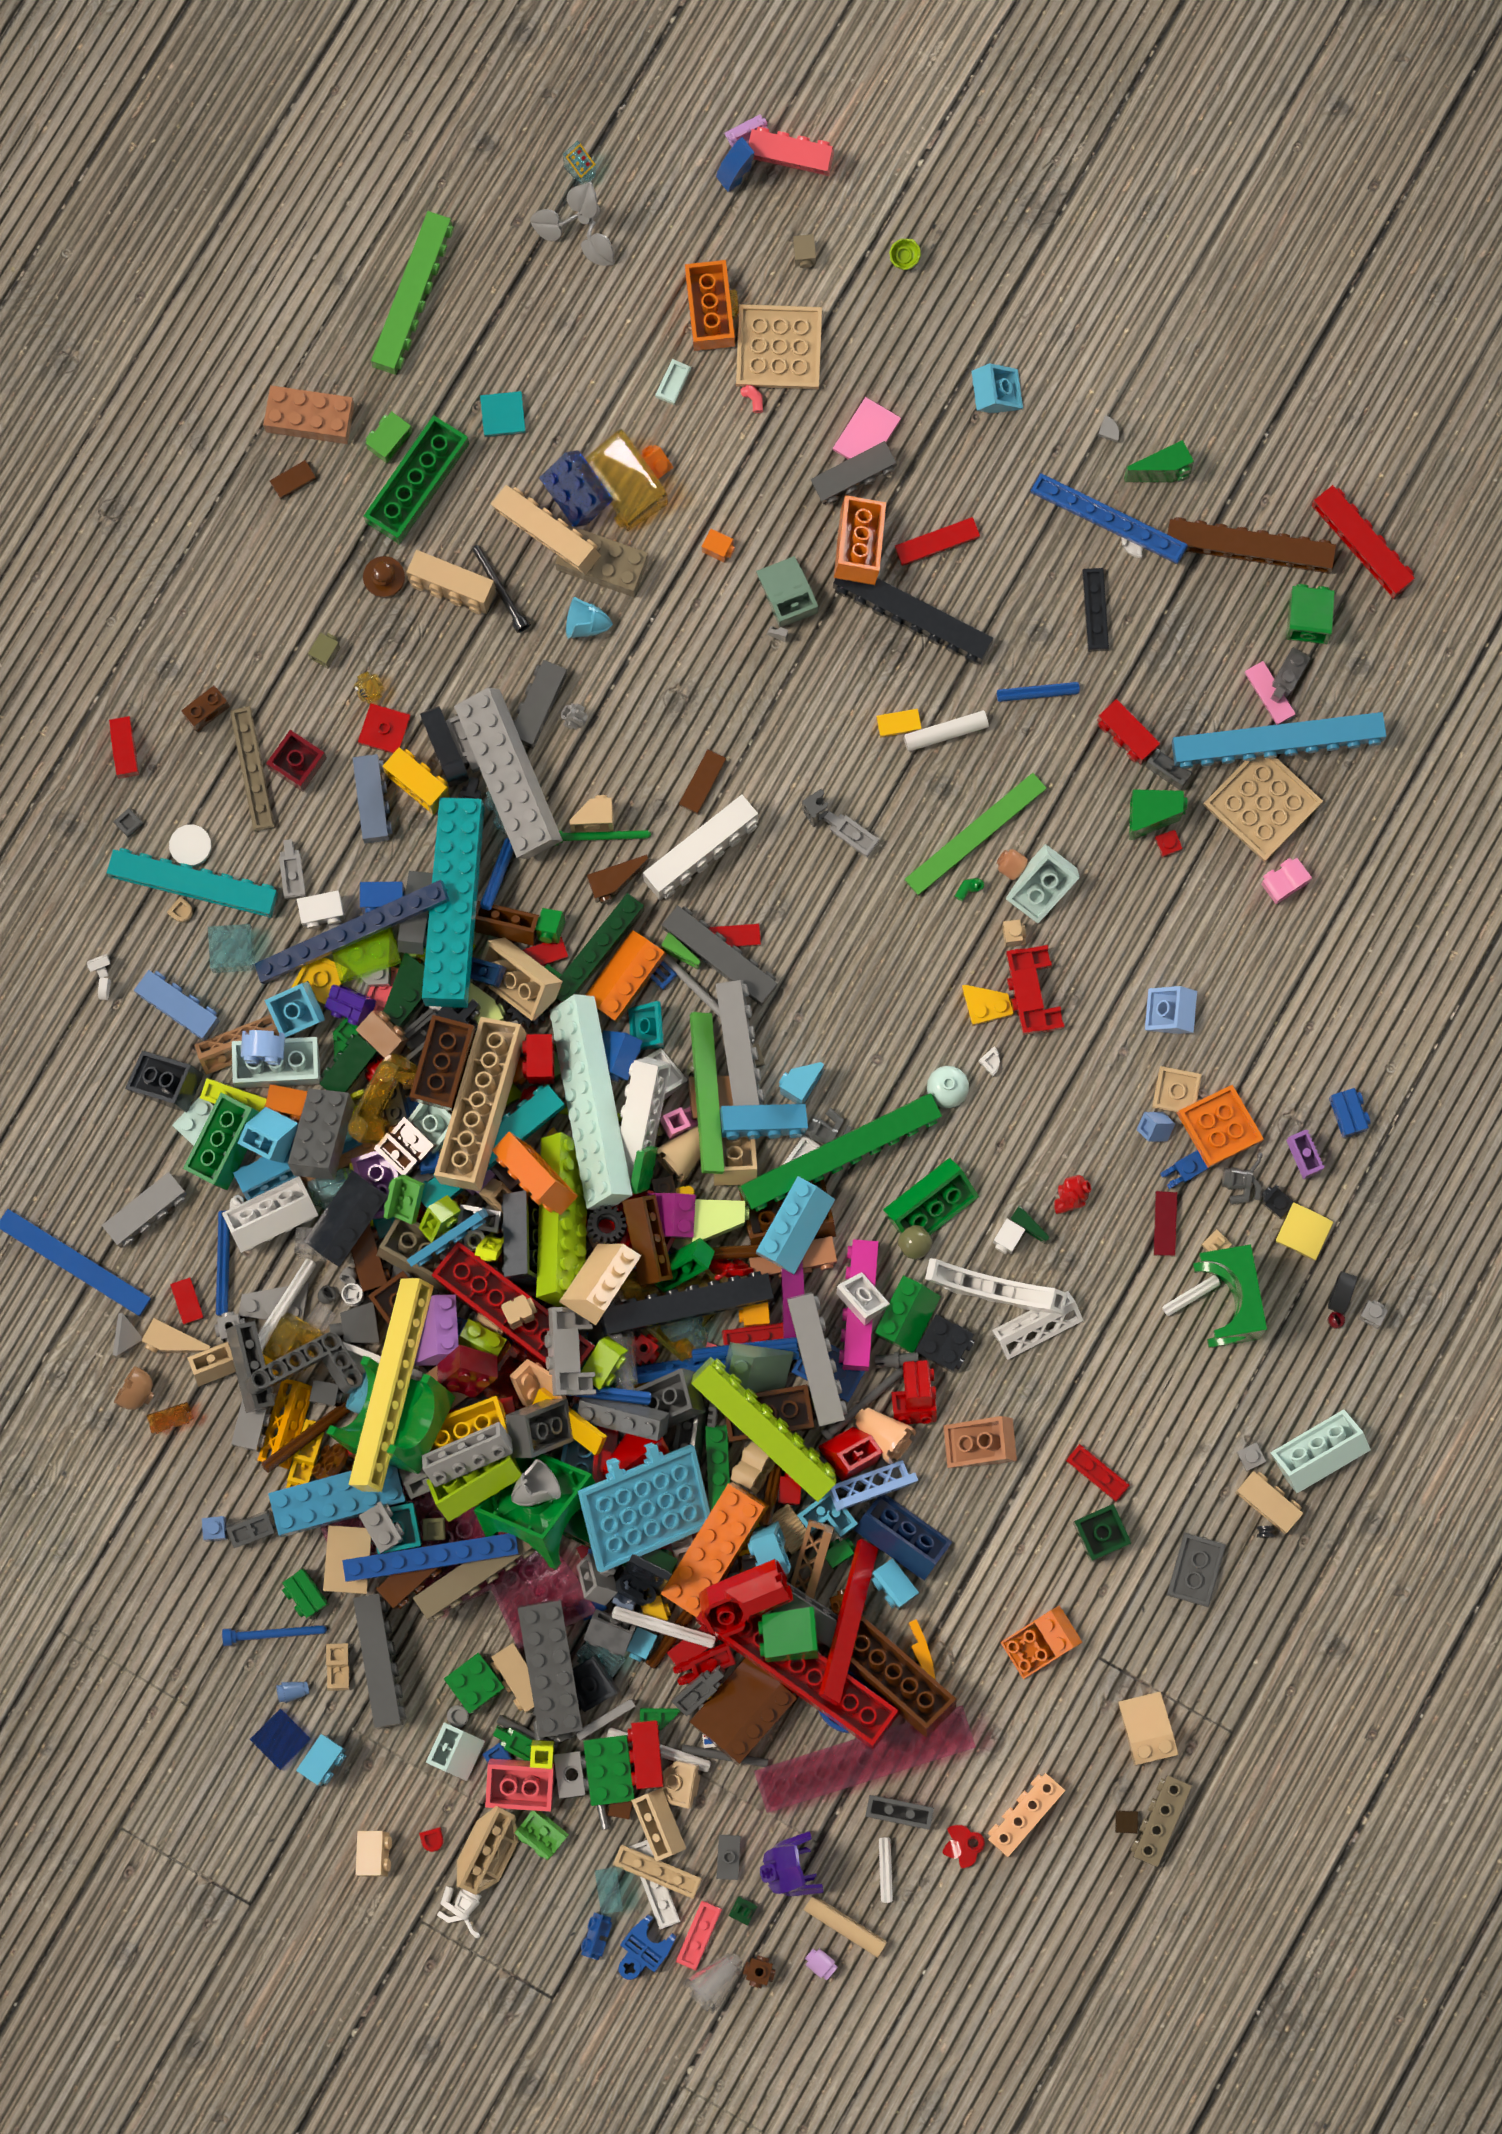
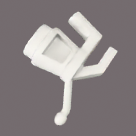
(463, 1907)

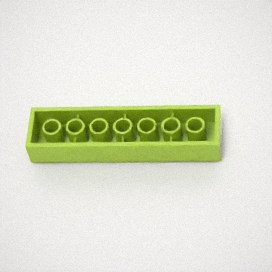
(561, 1236)
(764, 1429)

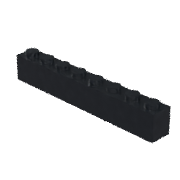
(919, 617)
(687, 1304)

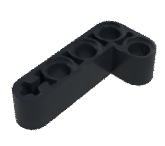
(444, 746)

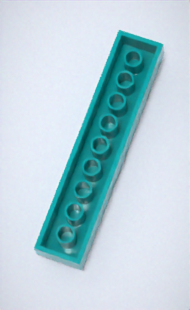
(453, 923)

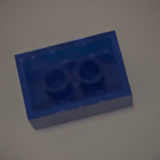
(576, 488)

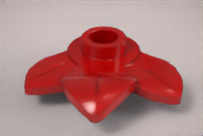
(960, 1846)

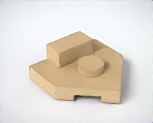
(681, 1783)

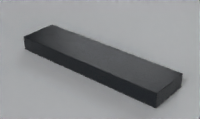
(1095, 609)

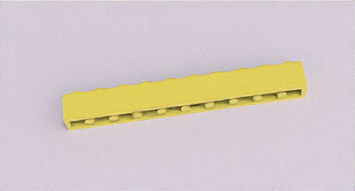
(391, 1384)

